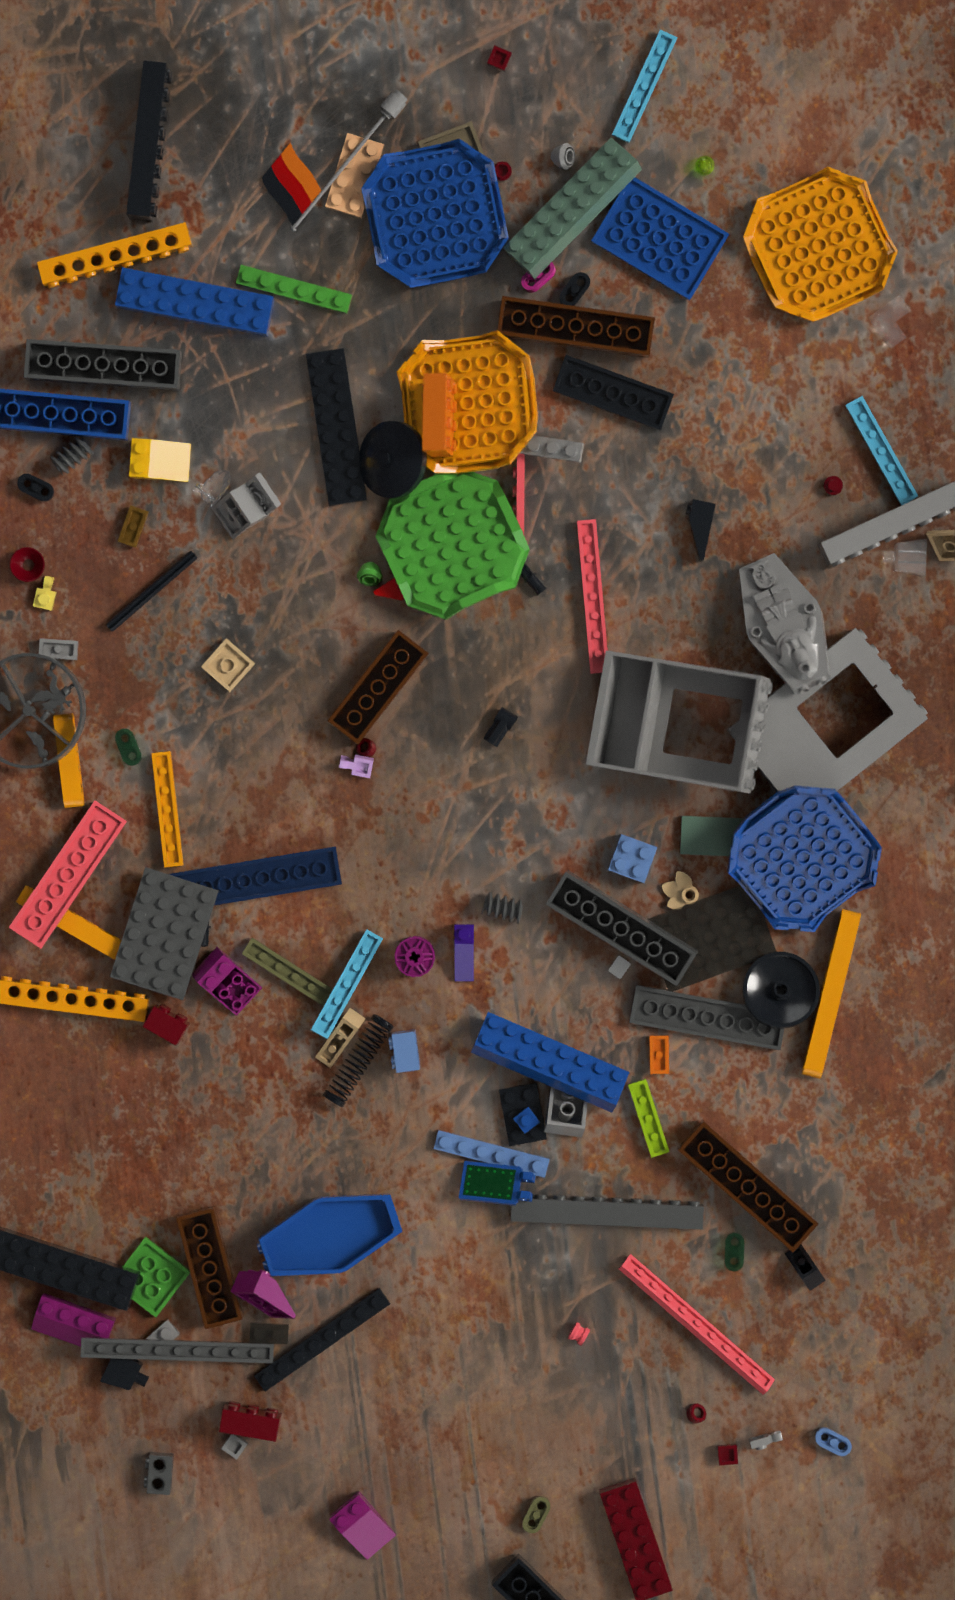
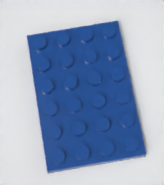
(660, 238)

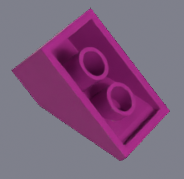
(262, 1293)
(362, 1525)

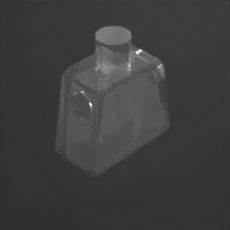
(908, 557)

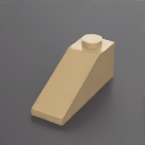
(340, 1037)

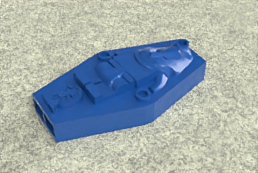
(329, 1235)

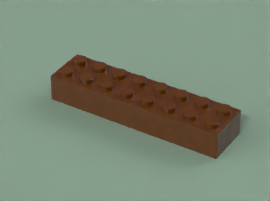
(576, 326)
(747, 1186)

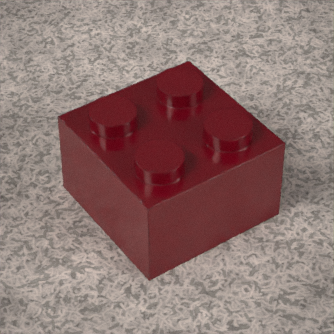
(166, 1024)

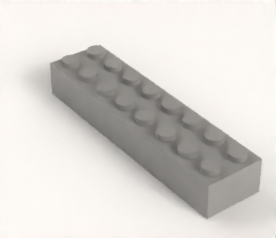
(889, 525)

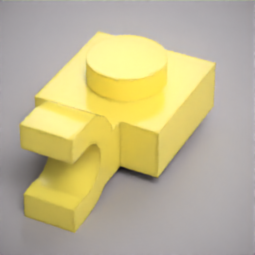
(45, 597)

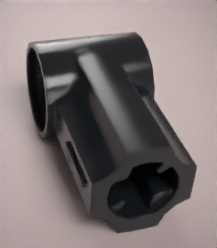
(502, 723)

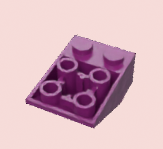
(226, 981)

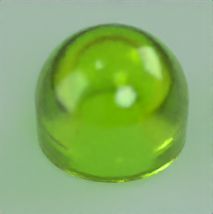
(704, 165)

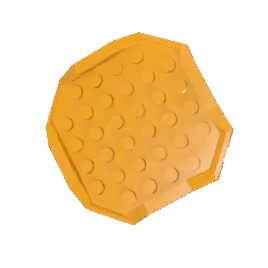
(819, 245)
(492, 399)

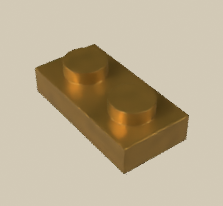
(133, 526)

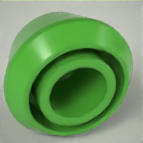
(369, 574)

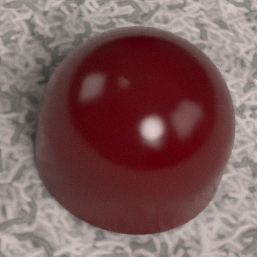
(371, 748)
(691, 1416)

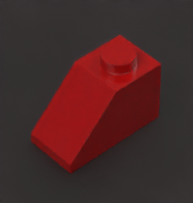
(390, 590)

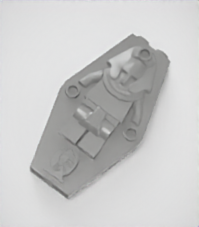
(785, 624)

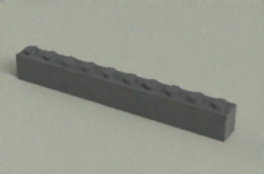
(610, 1213)

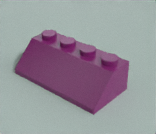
(70, 1321)

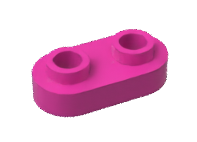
(542, 279)

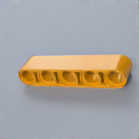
(69, 765)

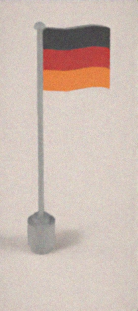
(295, 185)

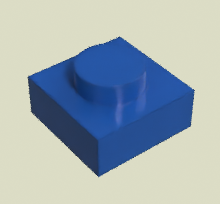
(526, 1120)

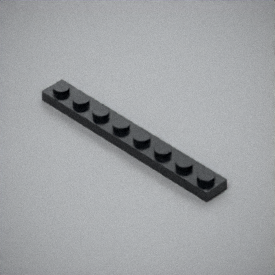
(322, 1339)

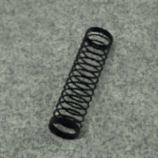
(338, 1100)

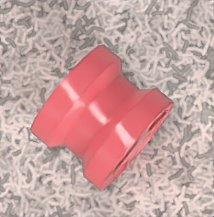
(578, 1333)

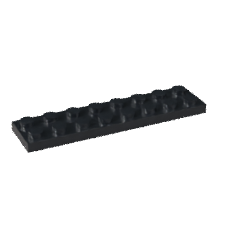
(336, 426)

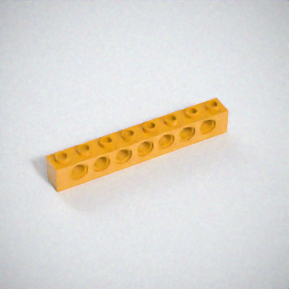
(48, 266)
(139, 1001)

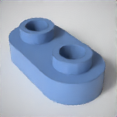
(832, 1441)

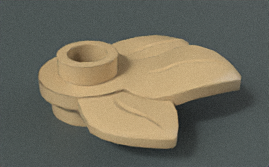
(677, 889)

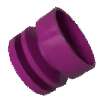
(419, 946)

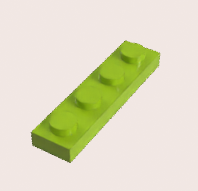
(648, 1118)

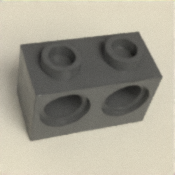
(164, 1473)

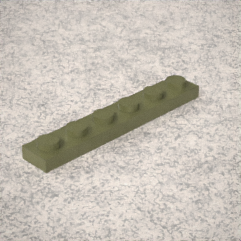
(287, 971)

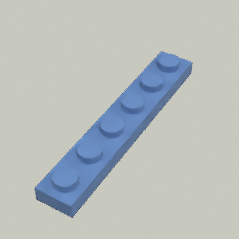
(490, 1153)

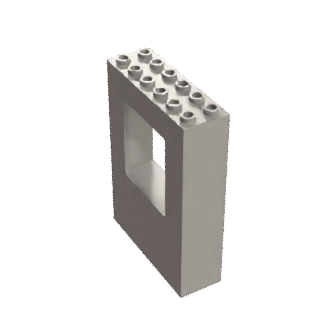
(635, 715)
(796, 754)

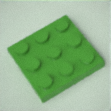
(159, 1276)

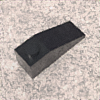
(700, 522)

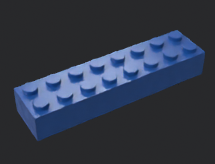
(194, 302)
(64, 414)
(550, 1062)

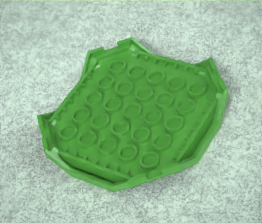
(452, 543)

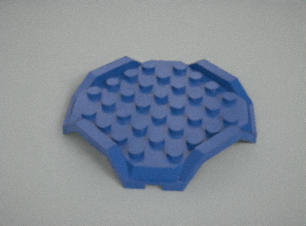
(435, 213)
(803, 856)

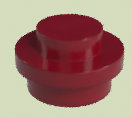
(503, 170)
(833, 485)

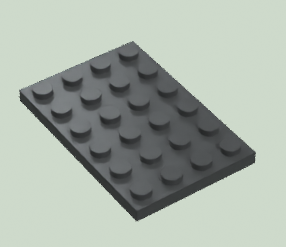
(164, 933)

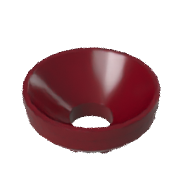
(18, 559)

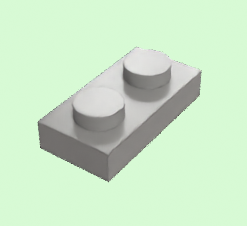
(59, 649)
(165, 1331)

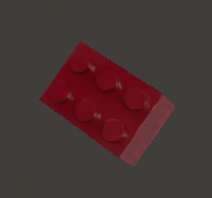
(250, 1421)

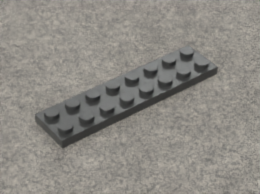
(701, 1017)

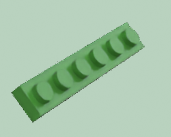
(294, 289)

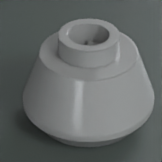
(563, 156)

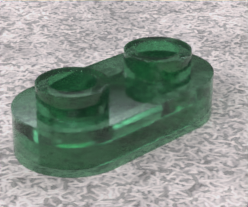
(127, 747)
(734, 1251)

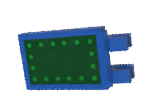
(494, 1183)

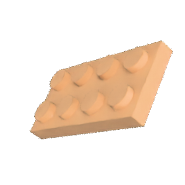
(346, 190)

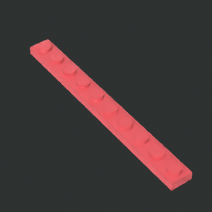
(696, 1324)

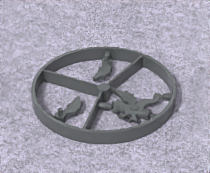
(57, 698)

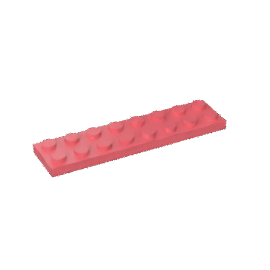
(67, 874)

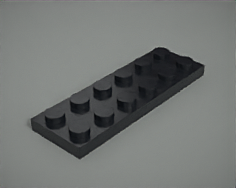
(613, 392)

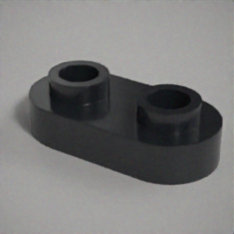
(575, 290)
(36, 487)

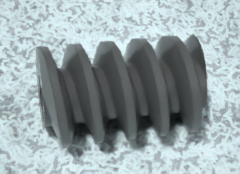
(71, 455)
(503, 907)

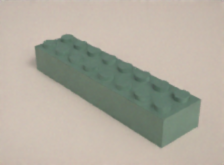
(573, 208)

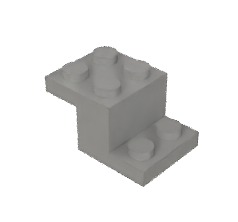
(246, 505)

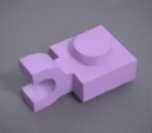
(360, 766)

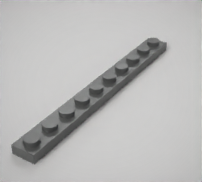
(176, 1350)

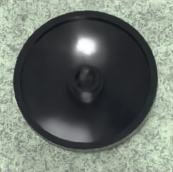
(392, 459)
(781, 990)

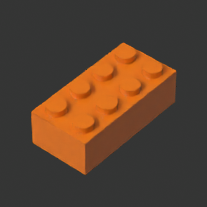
(439, 415)

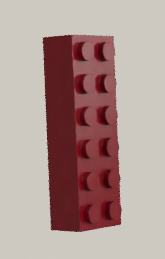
(635, 1539)

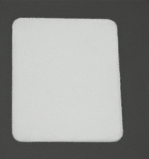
(619, 967)

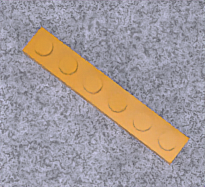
(167, 809)

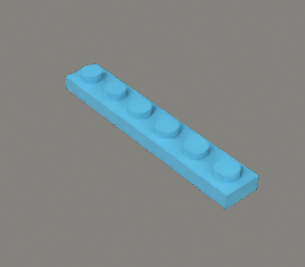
(644, 86)
(881, 450)
(346, 984)

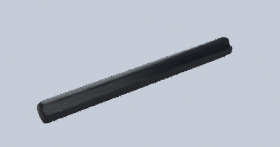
(151, 591)

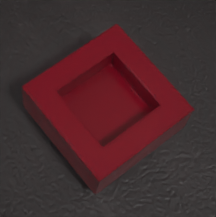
(499, 58)
(727, 1454)

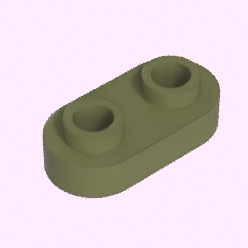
(536, 1514)

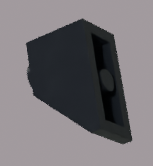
(805, 1267)

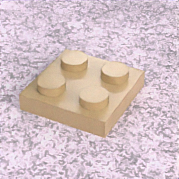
(228, 665)

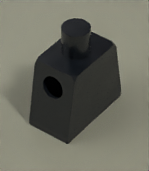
(124, 1373)

